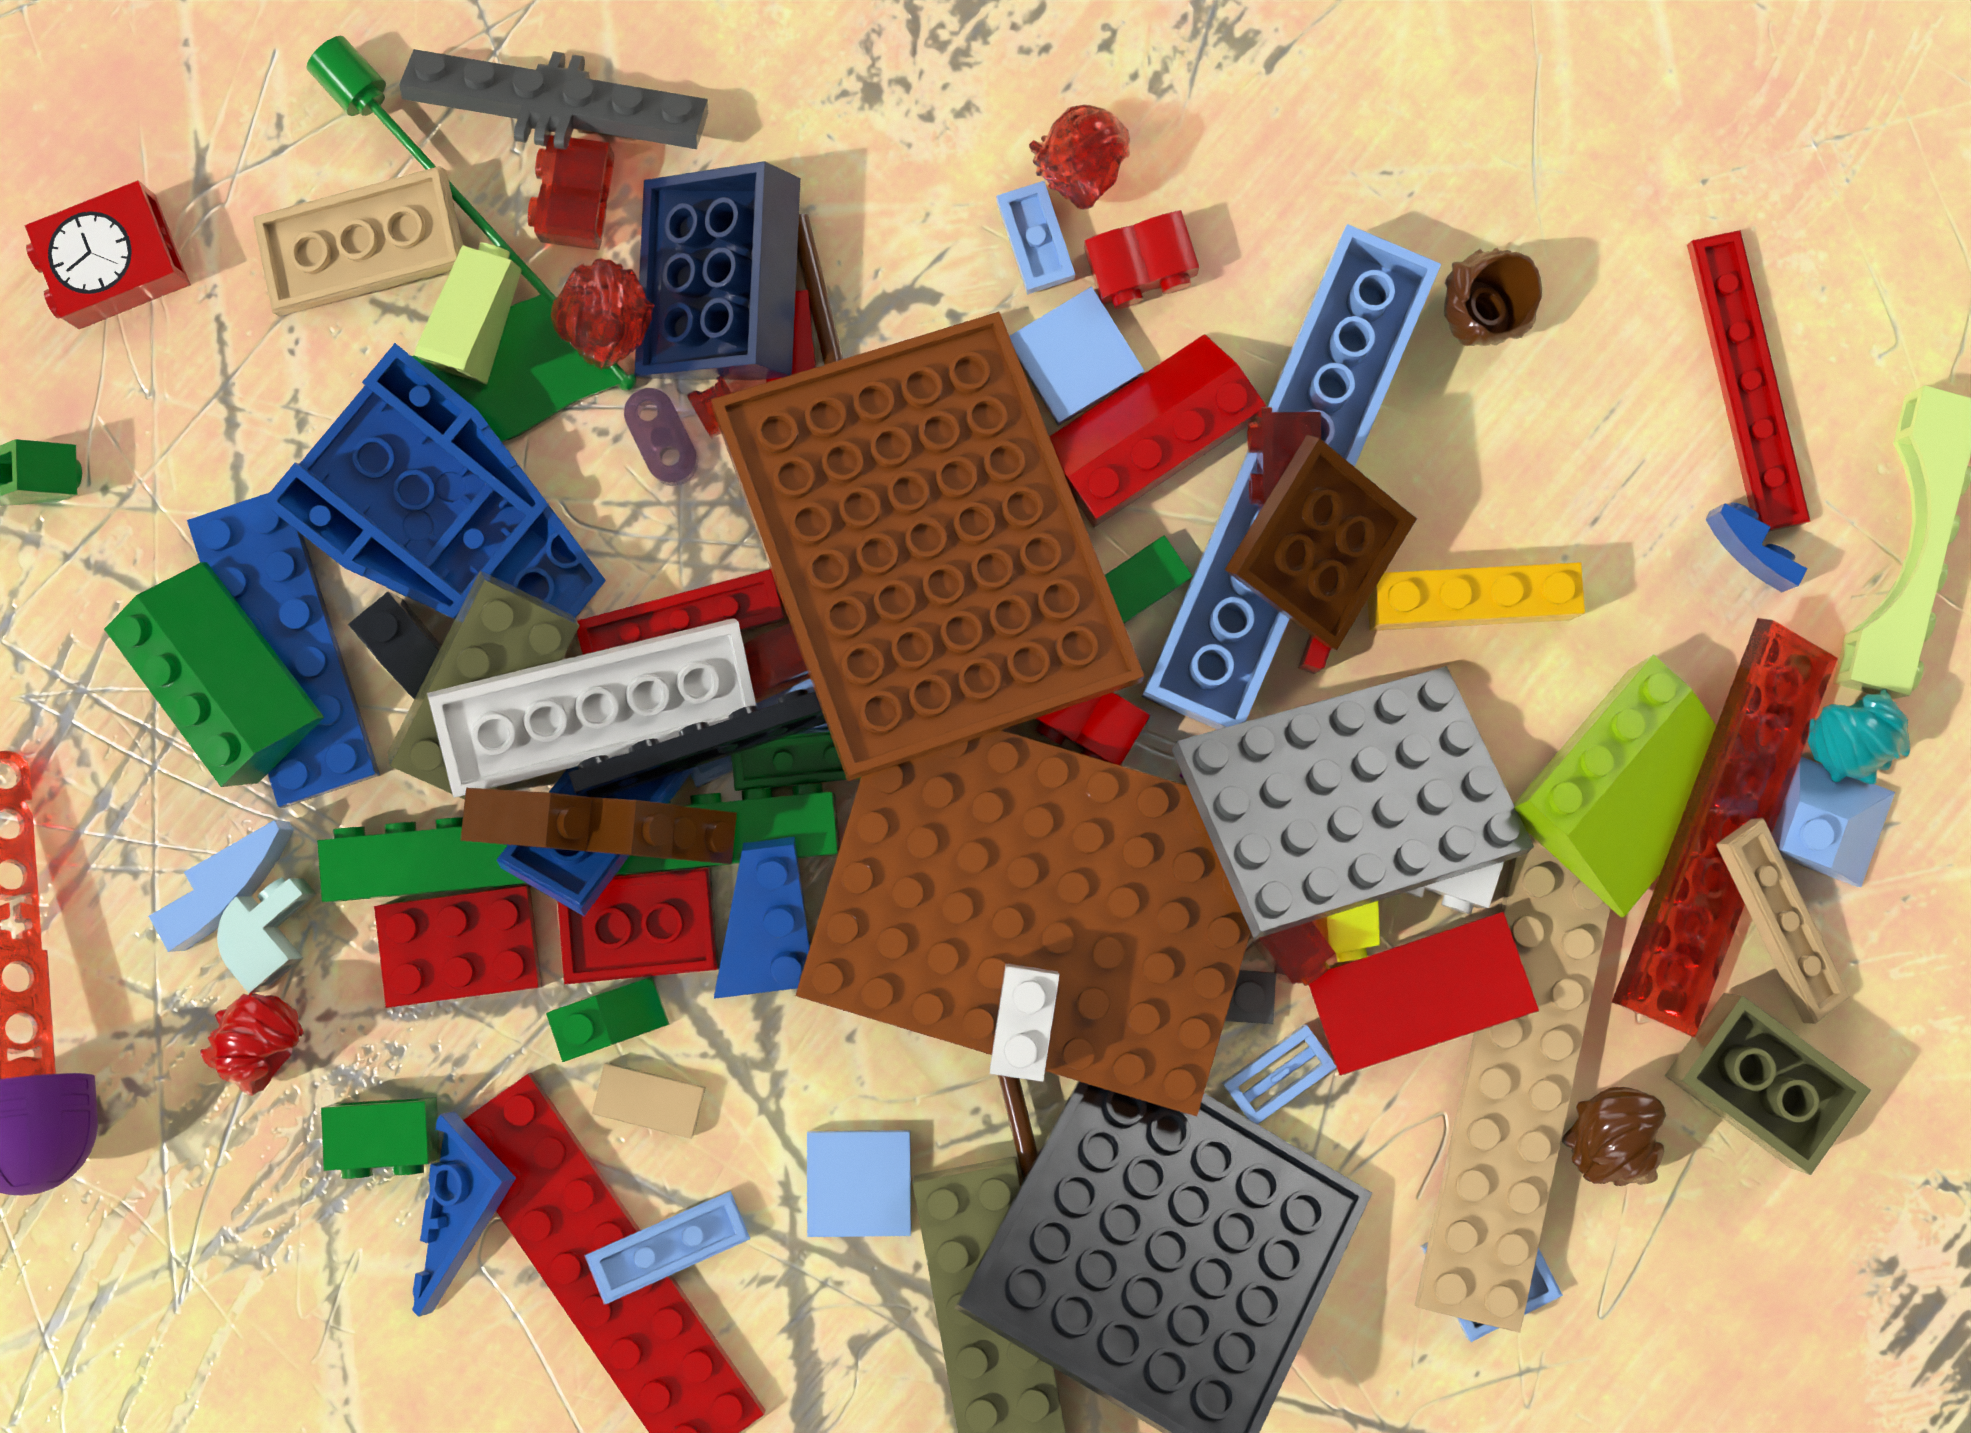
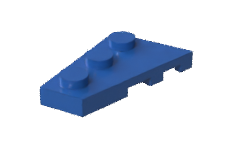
(766, 922)

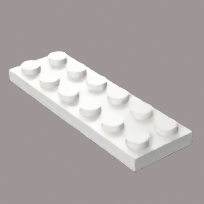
(589, 705)

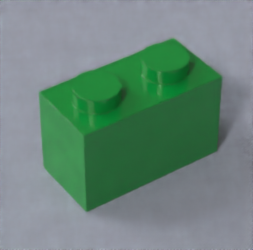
(380, 1135)

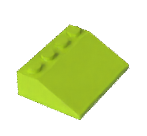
(1622, 784)

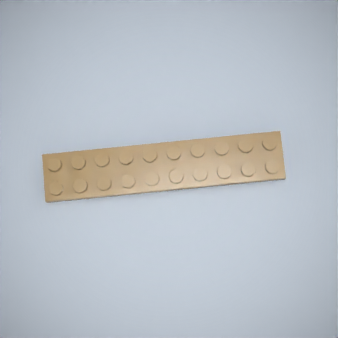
(1515, 1104)

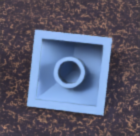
(1831, 823)

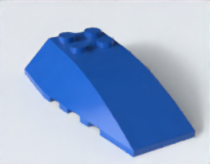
(428, 498)

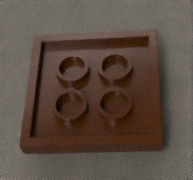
(1321, 542)

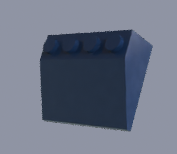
(719, 273)

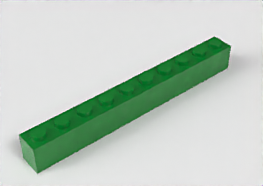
(438, 860)

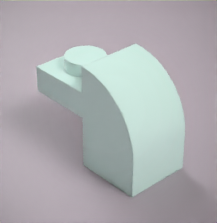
(251, 938)

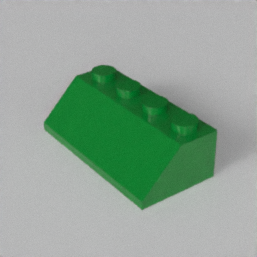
(214, 675)

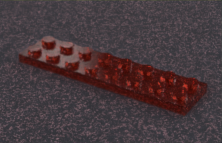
(1739, 780)

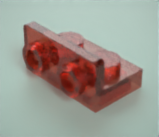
(1276, 440)

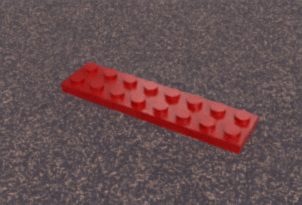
(566, 1209)

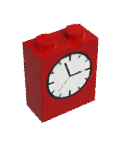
(105, 255)

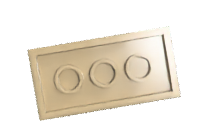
(358, 241)

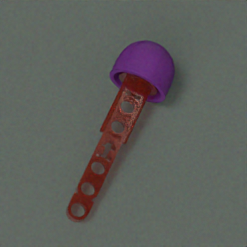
(44, 1115)

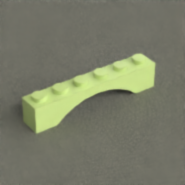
(1935, 454)

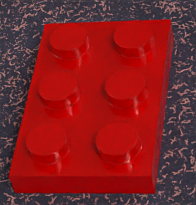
(458, 946)

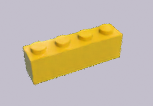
(1477, 596)

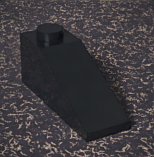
(397, 640)

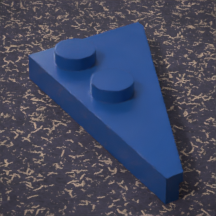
(460, 1204)

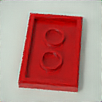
(642, 928)

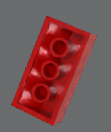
(1154, 428)

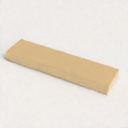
(1783, 920)

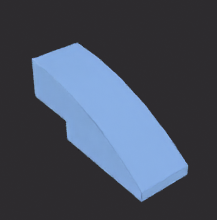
(216, 882)

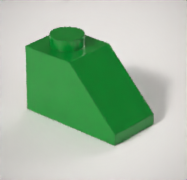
(38, 472)
(607, 1018)

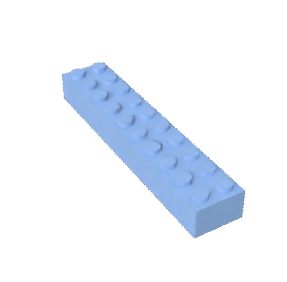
(1336, 368)

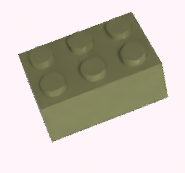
(1768, 1083)

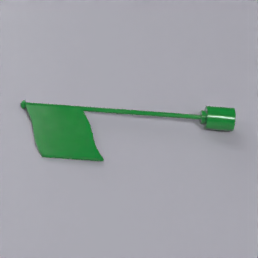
(533, 367)

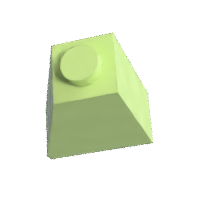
(470, 313)

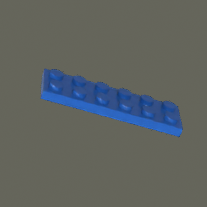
(276, 586)

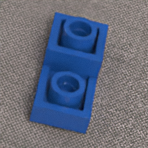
(1743, 537)

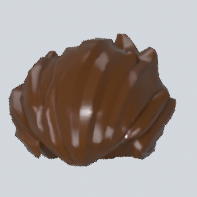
(1492, 297)
(1617, 1137)

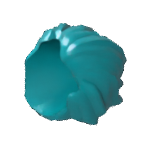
(1859, 737)

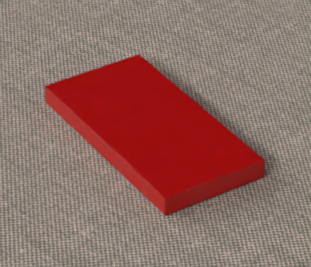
(1422, 994)

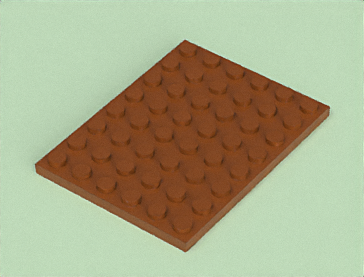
(925, 544)
(1042, 866)

